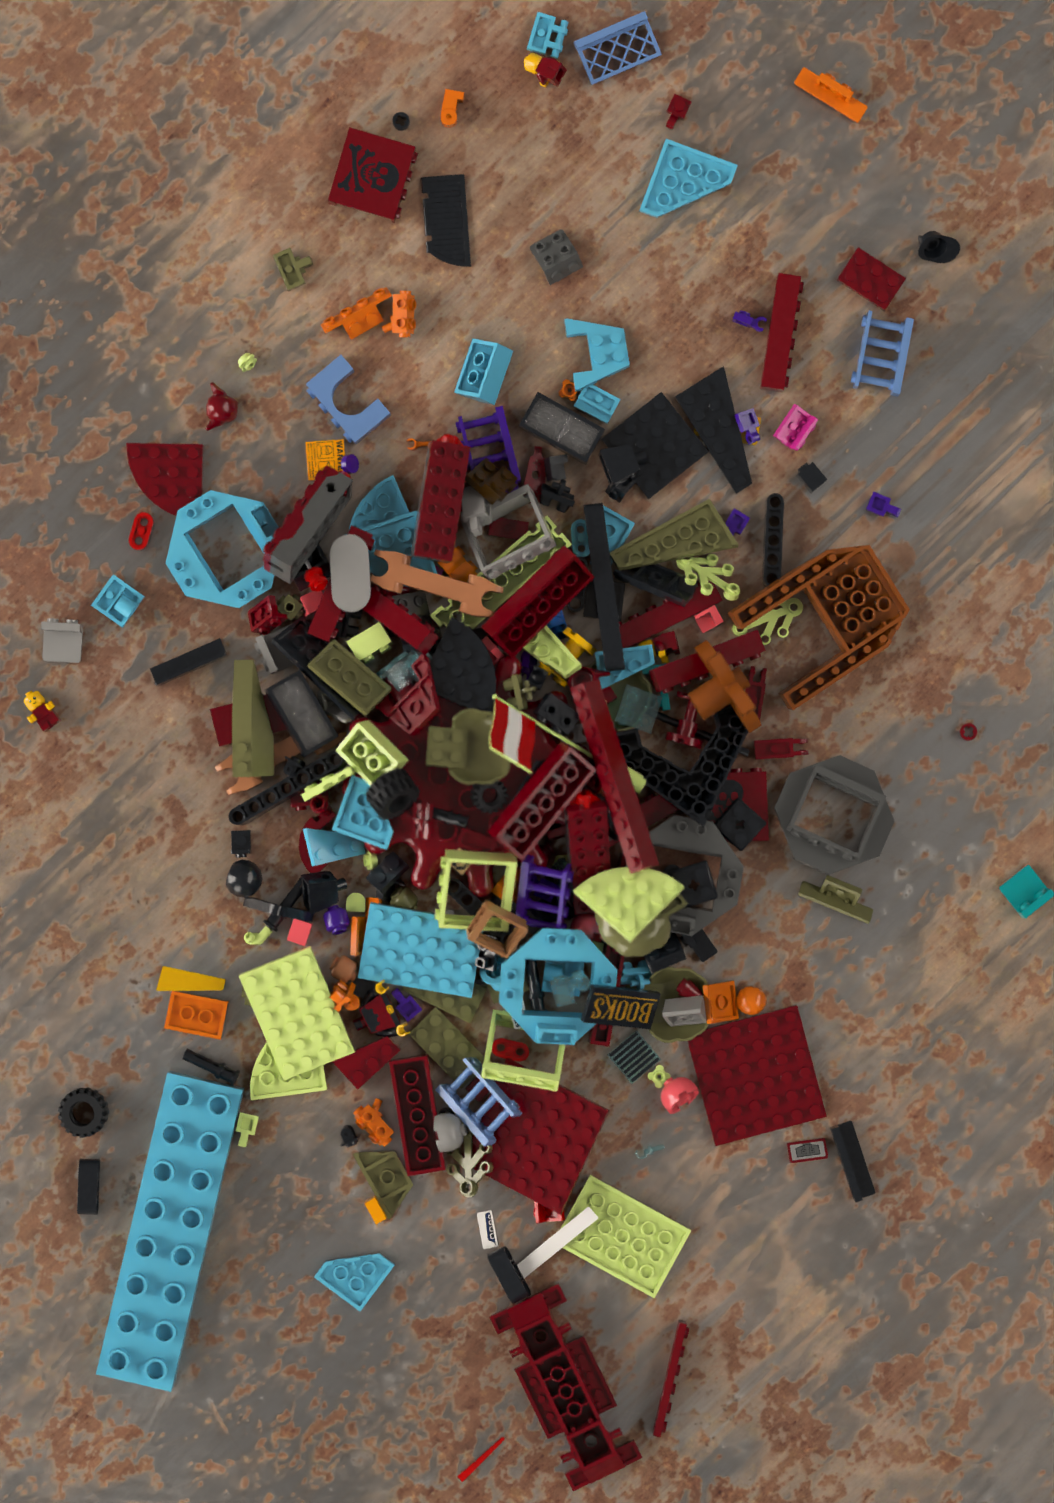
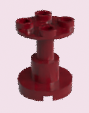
(686, 728)

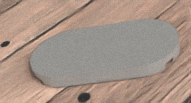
(350, 573)

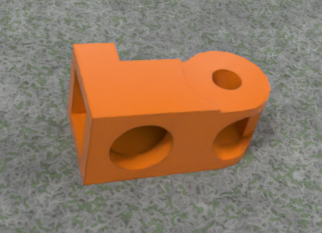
(449, 107)

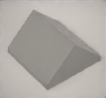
(684, 1011)

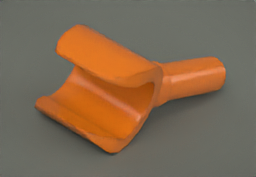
(417, 444)

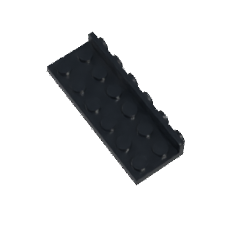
(301, 650)

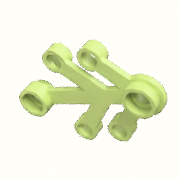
(731, 590)
(772, 617)

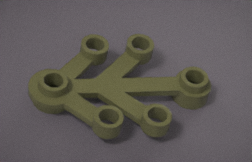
(468, 1163)

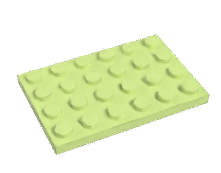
(296, 1013)
(627, 1237)

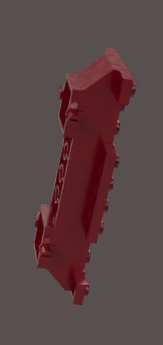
(565, 1387)

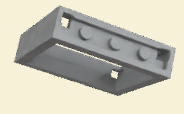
(510, 503)

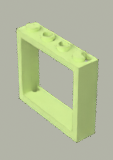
(463, 921)
(515, 1074)

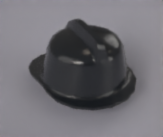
(937, 247)

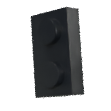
(387, 872)

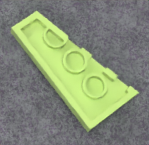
(553, 653)

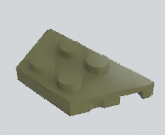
(386, 1178)

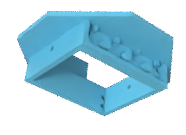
(191, 568)
(552, 945)

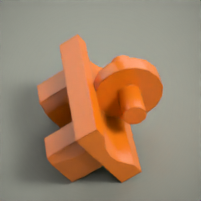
(344, 996)

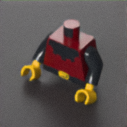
(379, 1014)

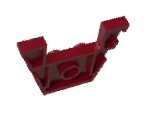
(418, 704)

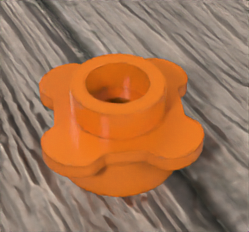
(564, 392)

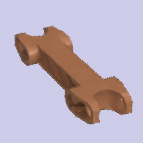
(402, 574)
(281, 749)

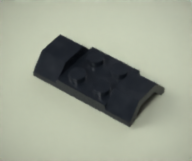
(660, 582)

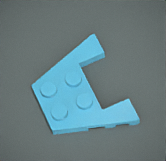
(606, 351)

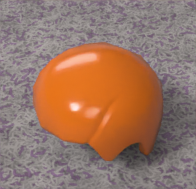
(751, 1000)

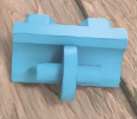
(636, 976)

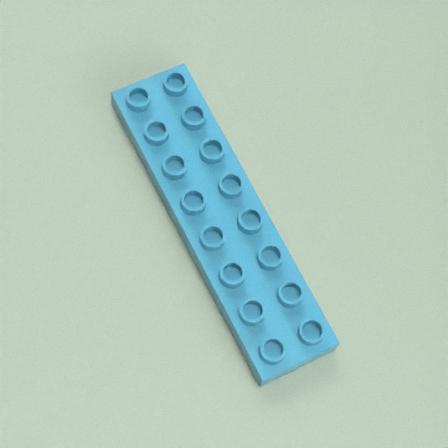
(170, 1231)

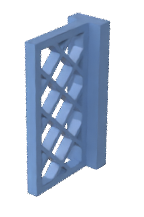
(606, 35)

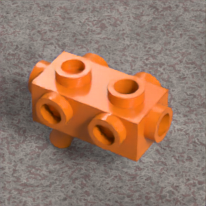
(403, 315)
(371, 1120)

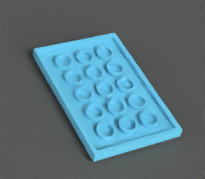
(413, 952)

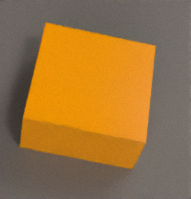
(375, 1209)

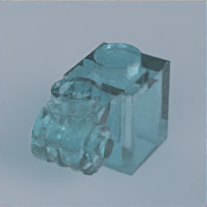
(563, 987)

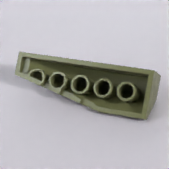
(250, 725)

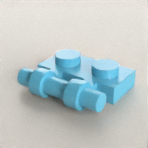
(542, 32)

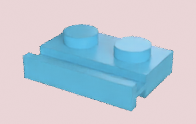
(597, 403)

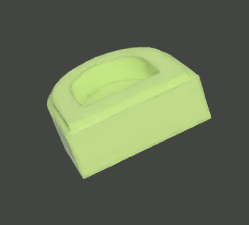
(355, 903)

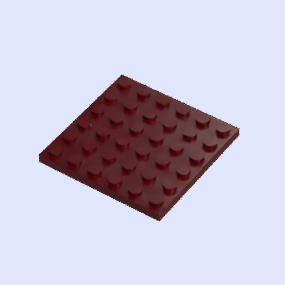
(756, 1075)
(545, 1145)

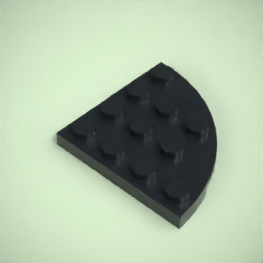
(463, 669)

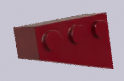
(367, 1060)

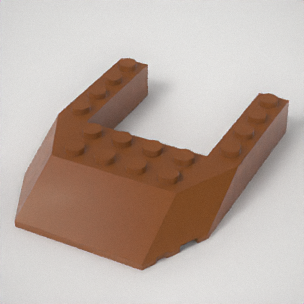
(853, 602)

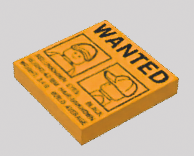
(322, 454)

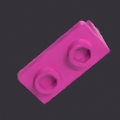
(795, 428)

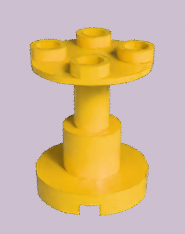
(576, 645)

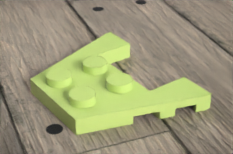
(327, 782)

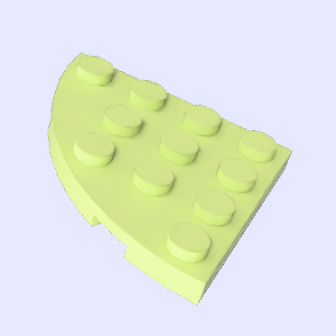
(628, 899)
(268, 1082)

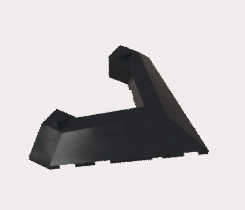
(694, 790)

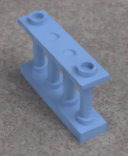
(901, 347)
(461, 1106)

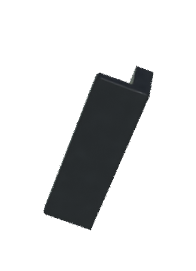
(188, 662)
(852, 1160)

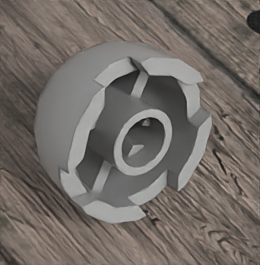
(449, 1132)

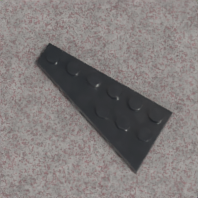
(712, 416)

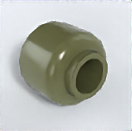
(404, 898)

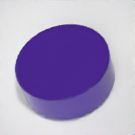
(350, 463)

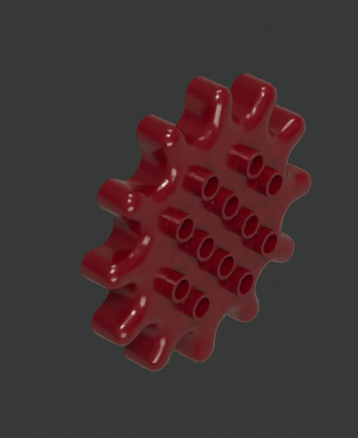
(447, 793)

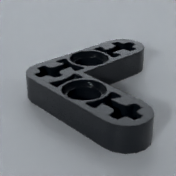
(276, 909)

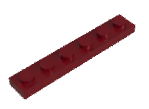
(672, 1370)

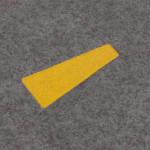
(181, 980)

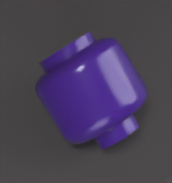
(336, 920)

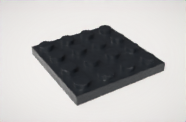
(664, 438)

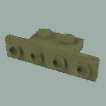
(837, 896)

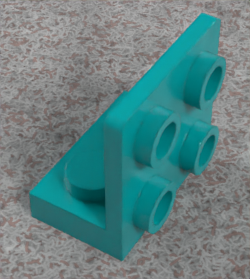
(1026, 891)

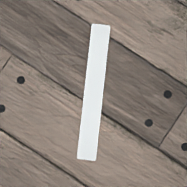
(557, 1241)

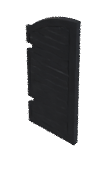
(446, 219)

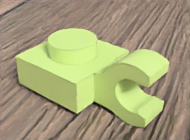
(246, 1125)

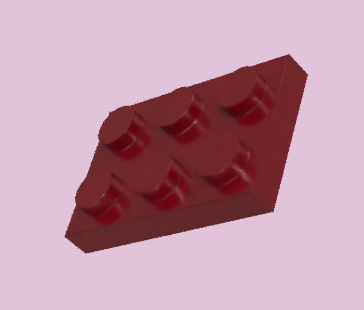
(871, 279)

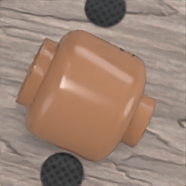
(344, 969)

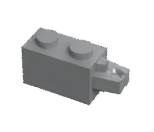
(475, 510)

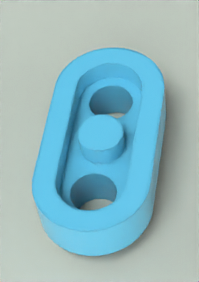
(579, 538)

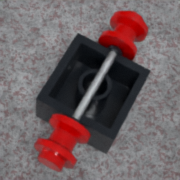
(314, 572)

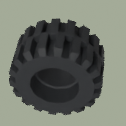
(392, 794)
(71, 1124)

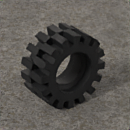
(491, 806)

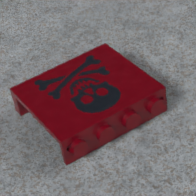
(373, 174)
(752, 790)

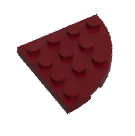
(167, 472)

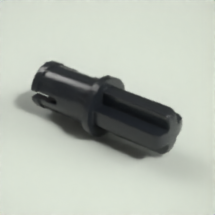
(450, 817)

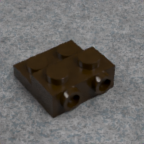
(491, 481)

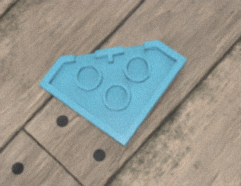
(359, 819)
(355, 1277)

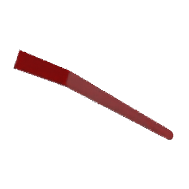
(474, 1465)

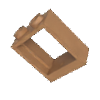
(481, 919)

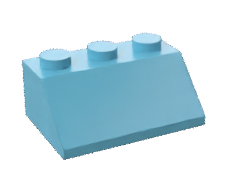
(483, 371)

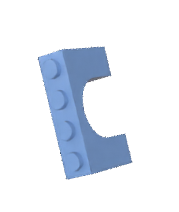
(323, 388)

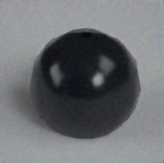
(244, 878)

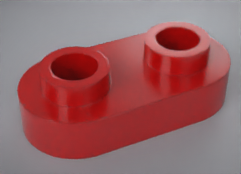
(141, 531)
(510, 1049)

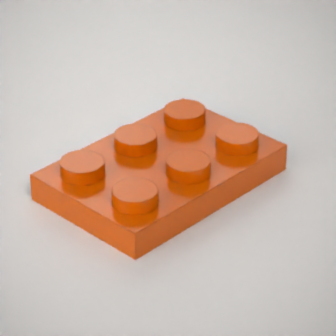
(196, 1014)

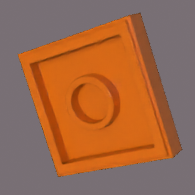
(720, 1002)

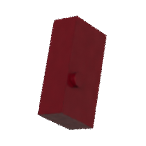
(222, 721)

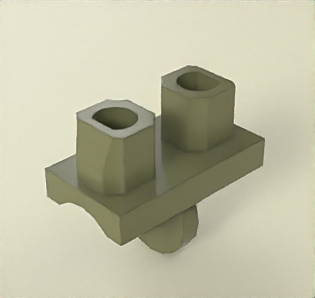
(515, 683)

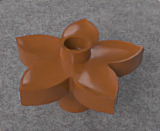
(723, 689)

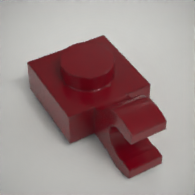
(678, 109)

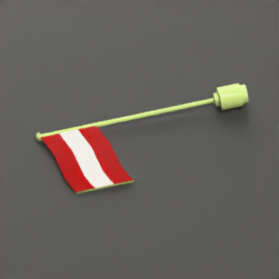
(514, 737)

